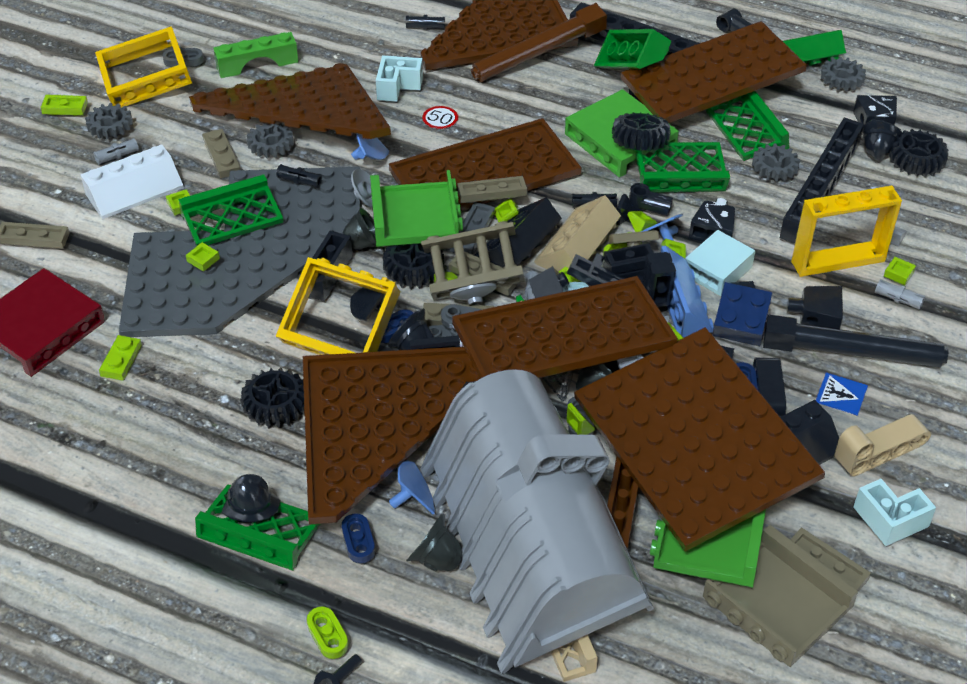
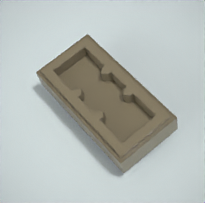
(633, 238)

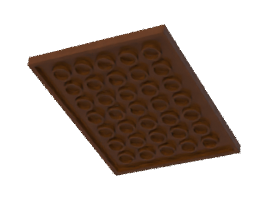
(698, 438)

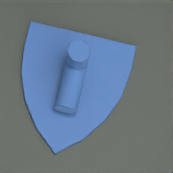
(371, 148)
(666, 231)
(413, 485)

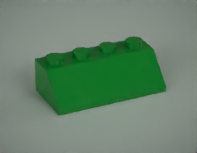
(818, 47)
(632, 49)

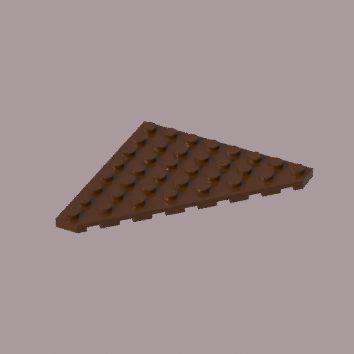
(489, 28)
(315, 98)
(370, 416)

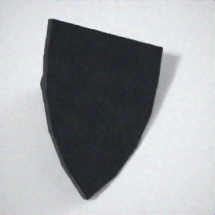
(364, 303)

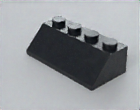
(531, 227)
(814, 430)

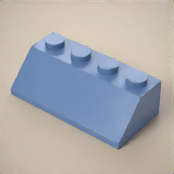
(686, 307)

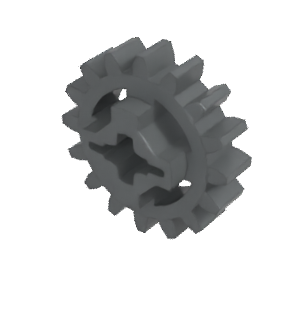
(843, 73)
(109, 121)
(270, 139)
(775, 162)

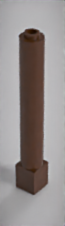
(586, 22)

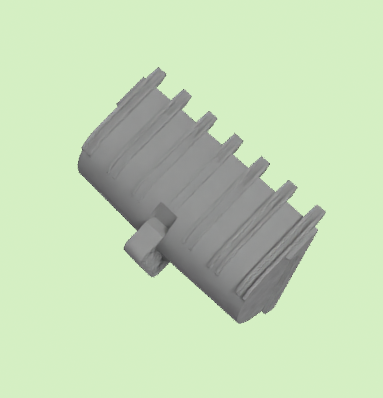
(531, 517)

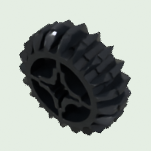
(641, 131)
(919, 153)
(409, 265)
(273, 397)

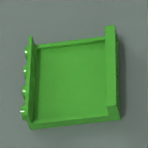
(593, 130)
(414, 211)
(724, 558)

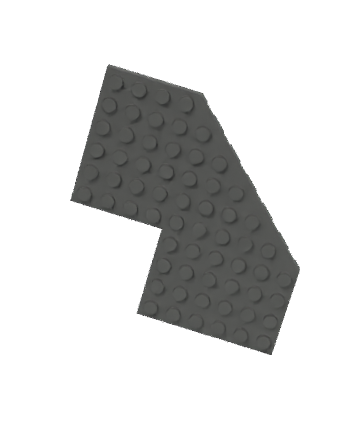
(178, 299)

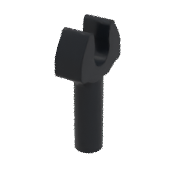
(340, 674)

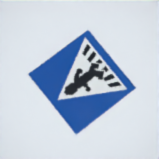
(841, 393)

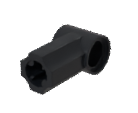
(731, 21)
(644, 199)

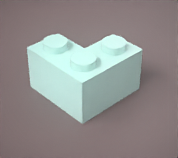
(398, 74)
(892, 516)

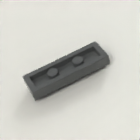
(477, 218)

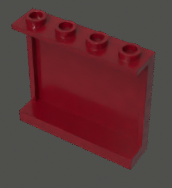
(45, 320)

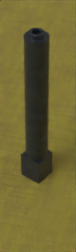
(785, 333)

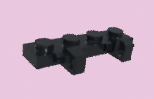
(592, 272)

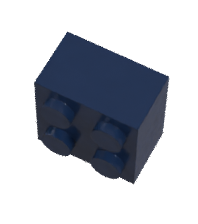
(742, 314)

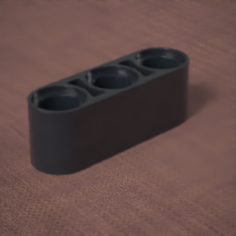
(771, 382)

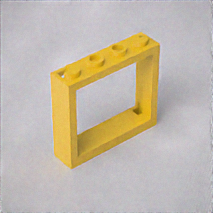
(148, 85)
(849, 255)
(342, 272)

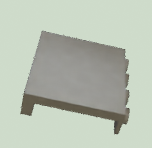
(790, 600)

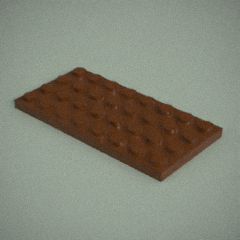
(713, 72)
(522, 150)
(565, 330)

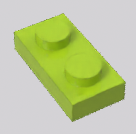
(64, 105)
(120, 357)

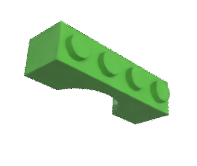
(233, 57)

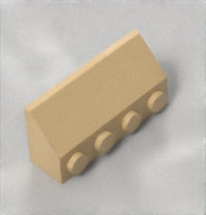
(580, 234)

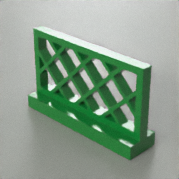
(762, 117)
(683, 179)
(225, 198)
(250, 539)

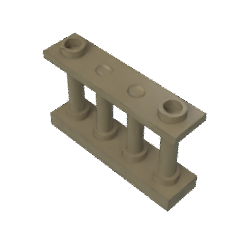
(508, 275)

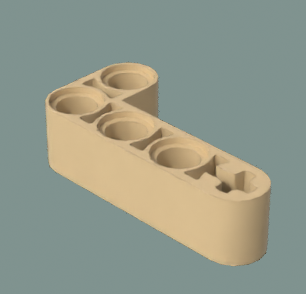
(863, 452)

